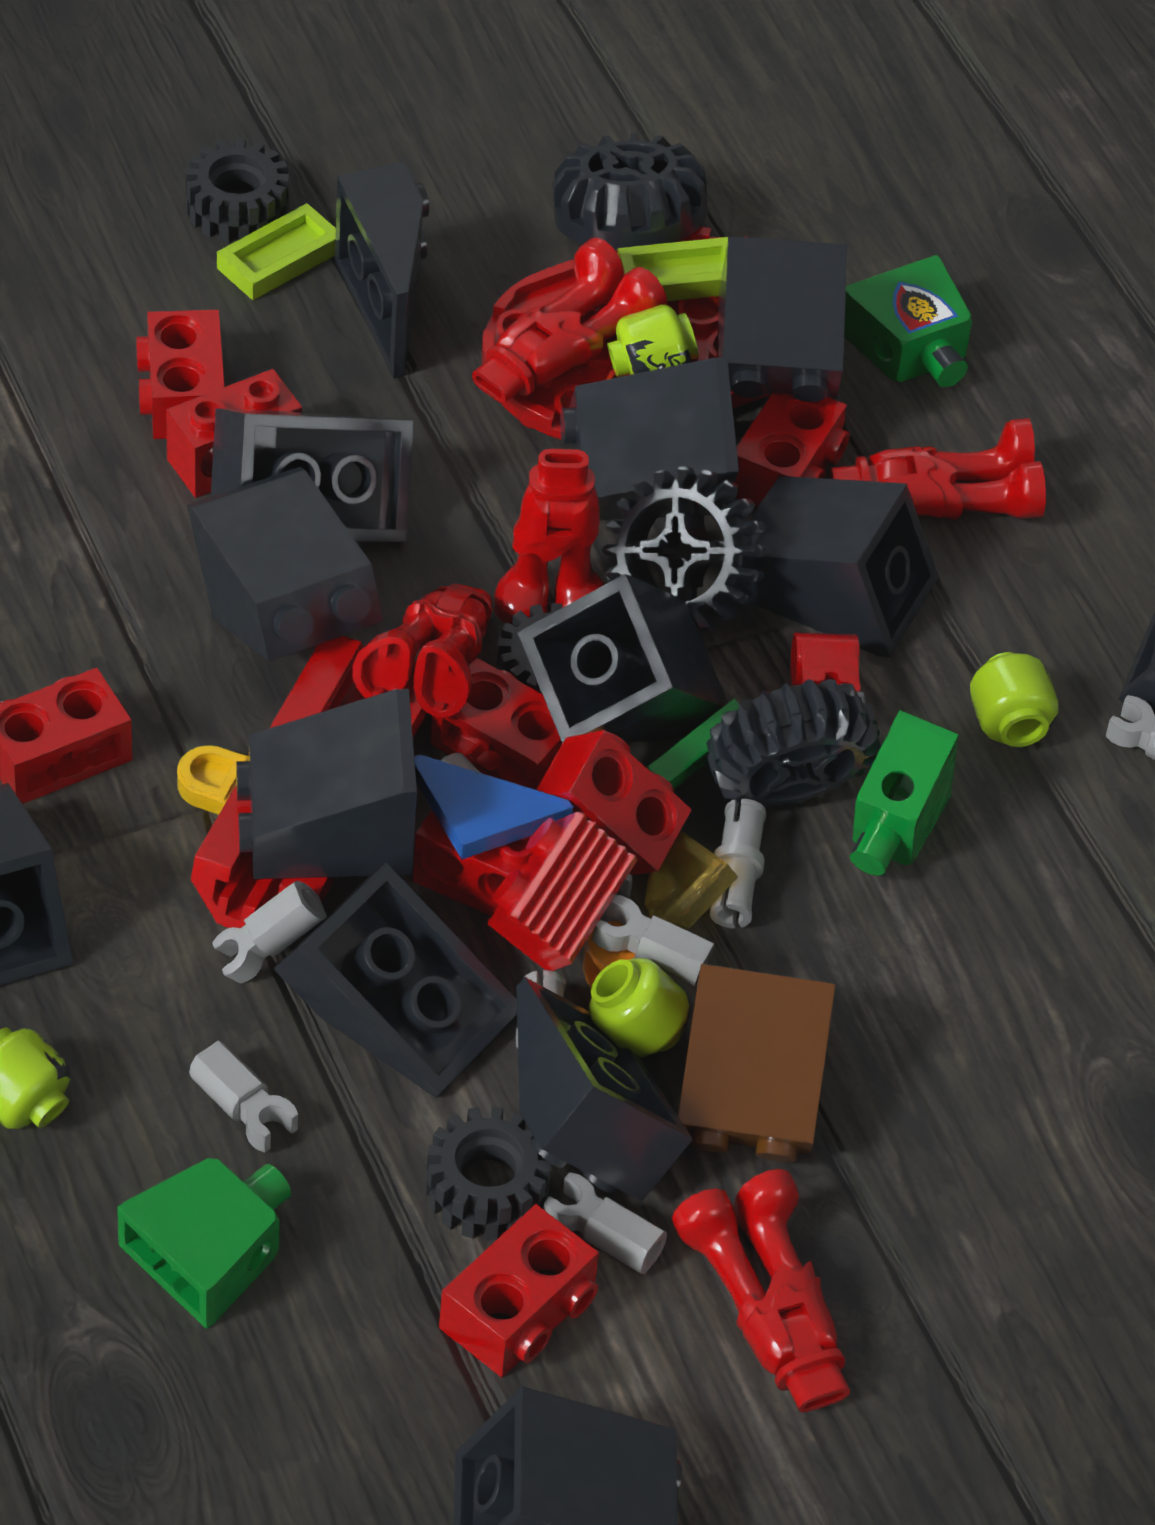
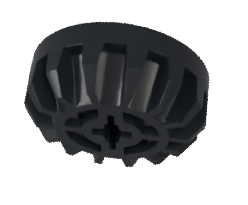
(630, 192)

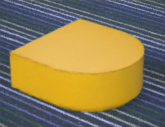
(208, 776)

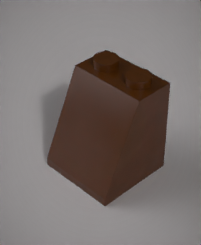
(755, 1062)

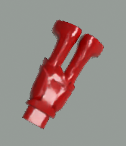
(551, 336)
(1004, 475)
(555, 520)
(449, 632)
(789, 1323)

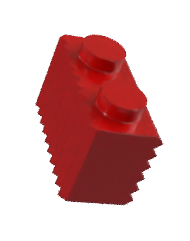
(561, 890)

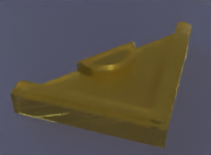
(687, 883)

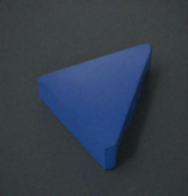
(482, 809)

